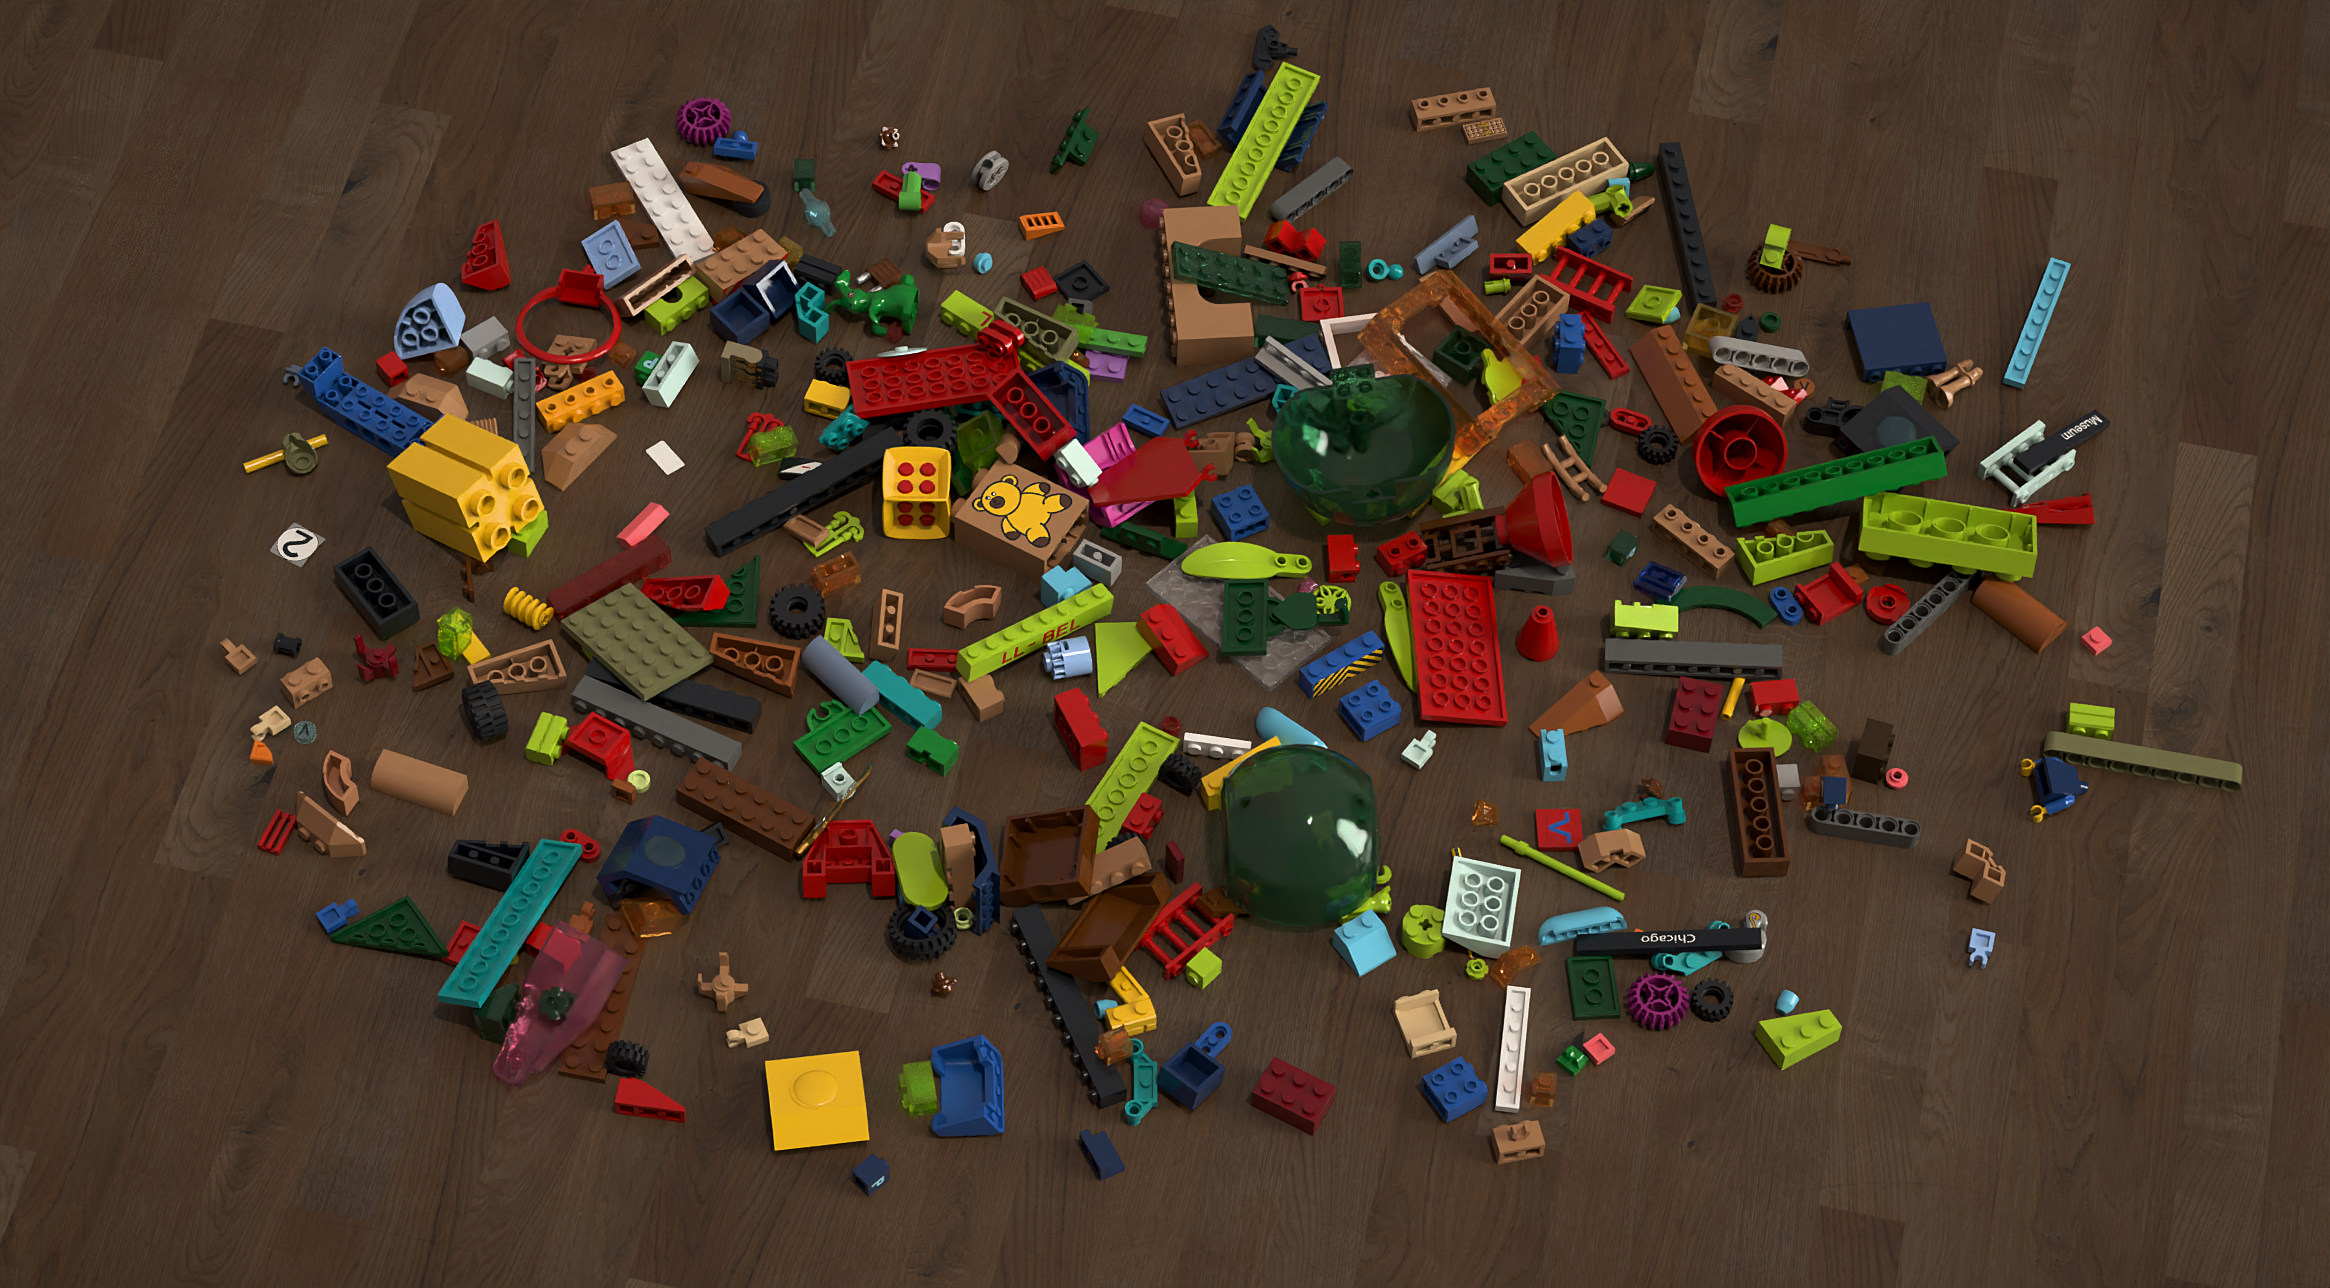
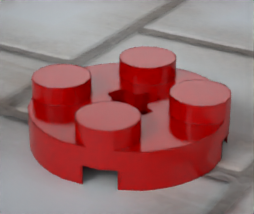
(1882, 613)

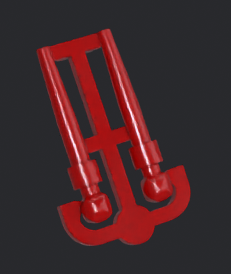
(754, 420)

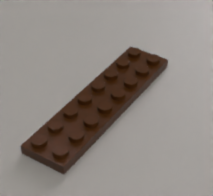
(587, 1054)

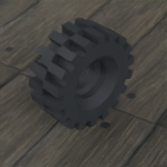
(797, 624)

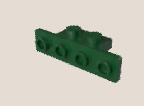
(1078, 142)
(1145, 540)

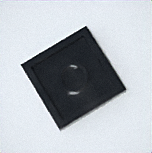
(1081, 282)

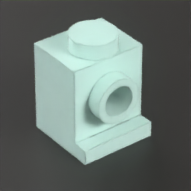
(836, 781)

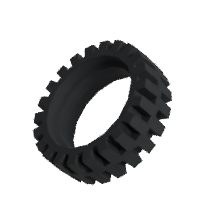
(922, 947)

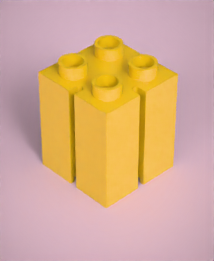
(465, 487)

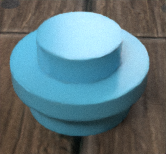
(983, 262)

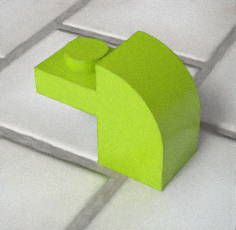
(1775, 246)

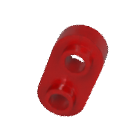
(1631, 421)
(587, 856)

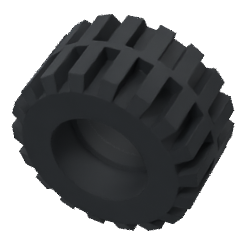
(934, 424)
(485, 710)

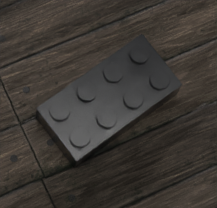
(376, 592)

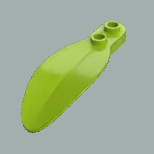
(1243, 561)
(1398, 630)

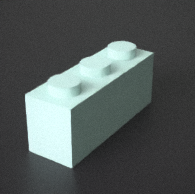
(670, 374)

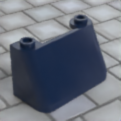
(1068, 393)

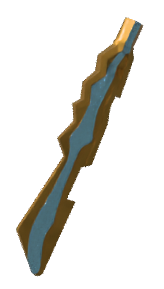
(805, 844)

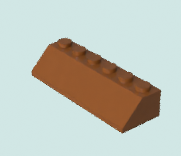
(1673, 382)

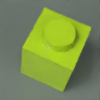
(1203, 968)

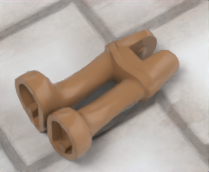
(1945, 393)

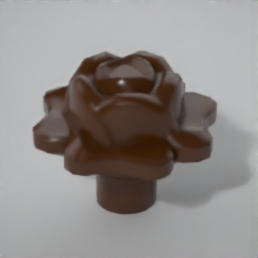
(889, 137)
(1652, 788)
(943, 984)

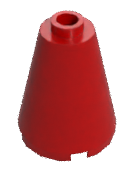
(1539, 635)

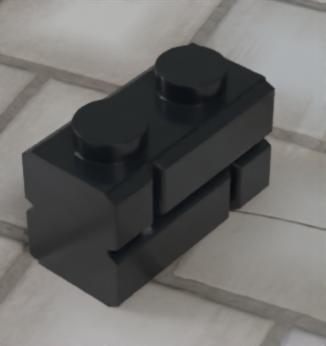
(817, 272)

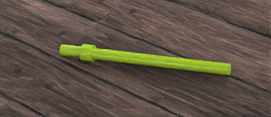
(1523, 849)

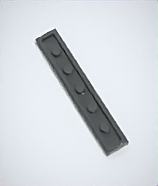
(525, 409)

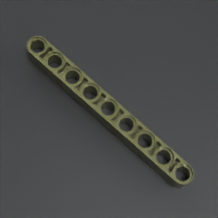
(2143, 761)

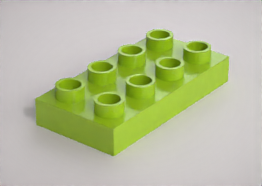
(1948, 534)

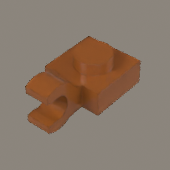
(583, 921)

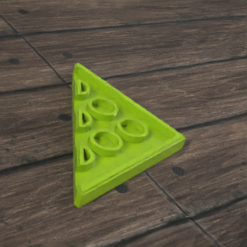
(1117, 652)

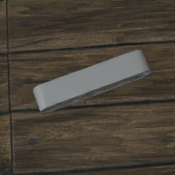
(1749, 355)

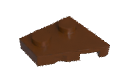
(639, 234)
(1217, 904)

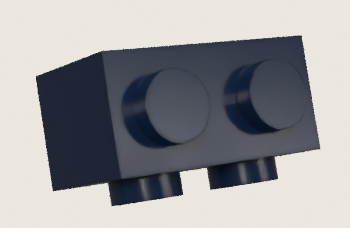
(1591, 239)

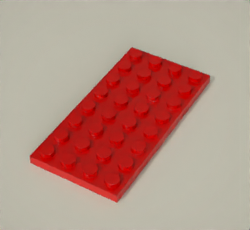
(926, 379)
(1456, 648)

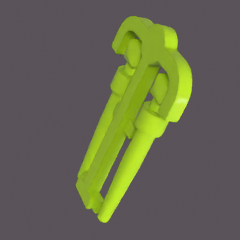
(839, 518)

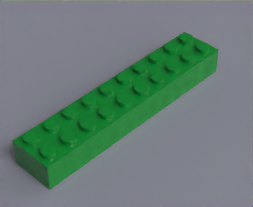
(1835, 481)

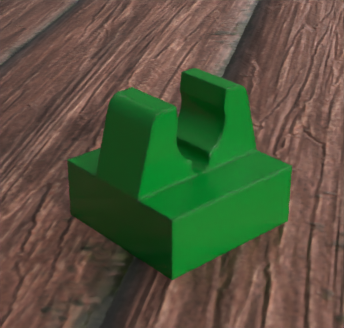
(1572, 1061)

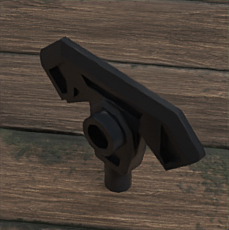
(1269, 48)

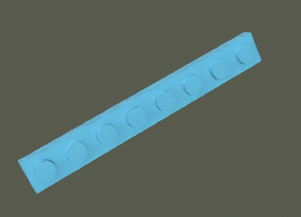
(2036, 323)

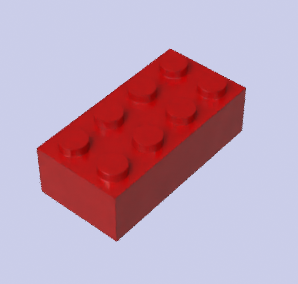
(1031, 414)

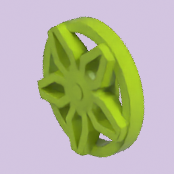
(1329, 600)

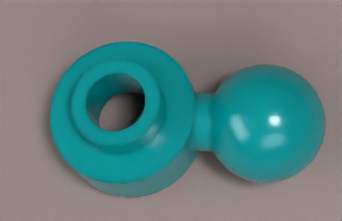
(1394, 271)

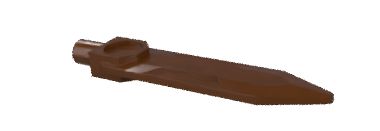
(1818, 253)

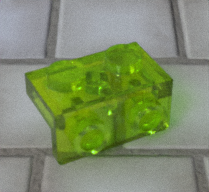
(1084, 323)

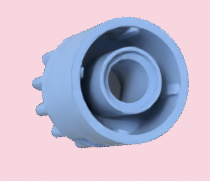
(1068, 658)

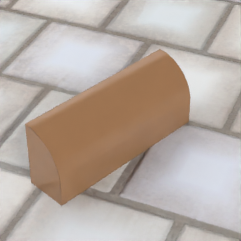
(655, 286)
(419, 782)

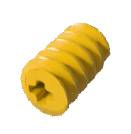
(527, 609)

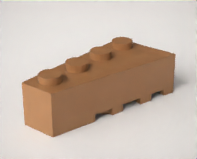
(959, 865)

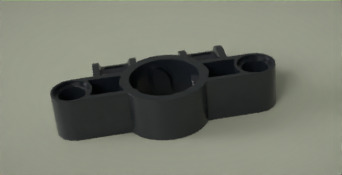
(1829, 420)

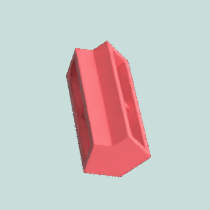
(642, 525)

